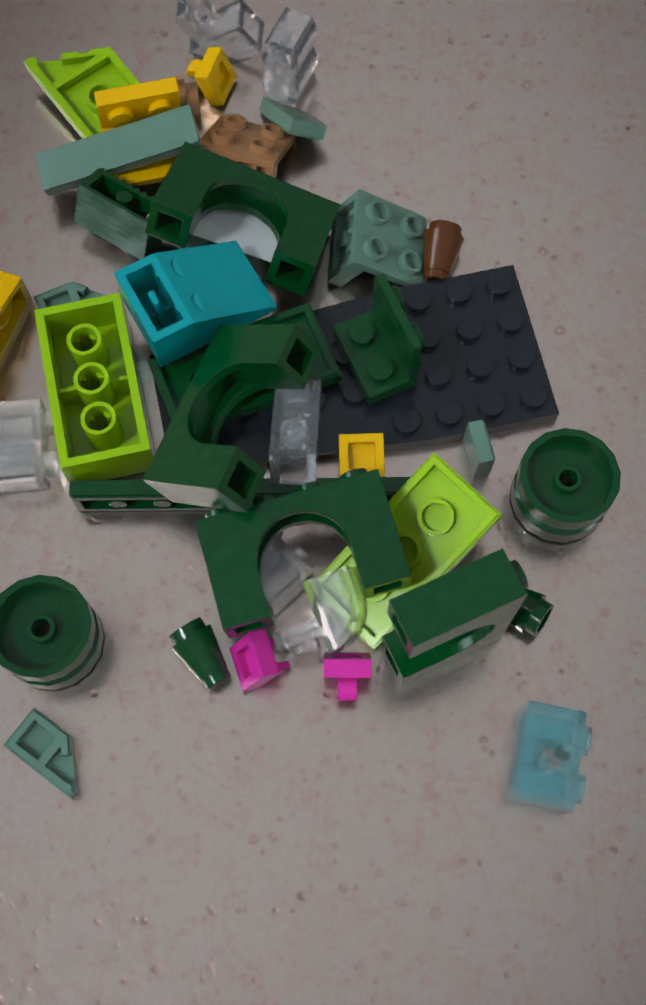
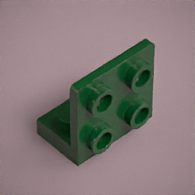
(382, 344)

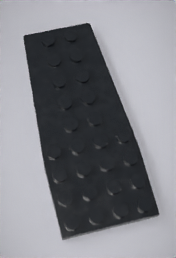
(474, 367)

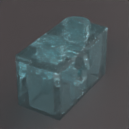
(532, 781)

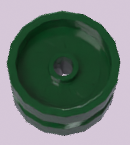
(565, 485)
(64, 653)

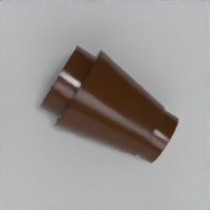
(441, 249)

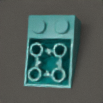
(188, 293)

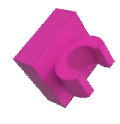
(256, 660)
(347, 668)

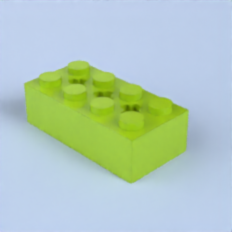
(94, 386)

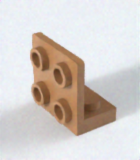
(248, 143)

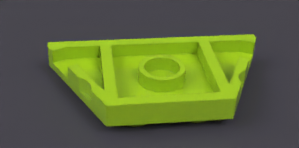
(75, 78)

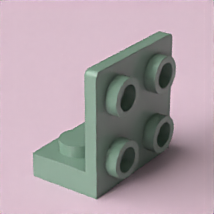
(376, 239)

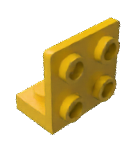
(134, 103)

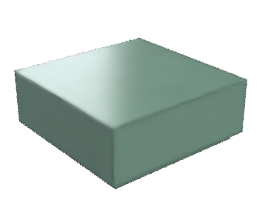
(478, 448)

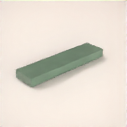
(118, 149)

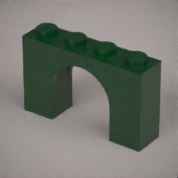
(209, 182)
(236, 364)
(350, 506)
(453, 616)

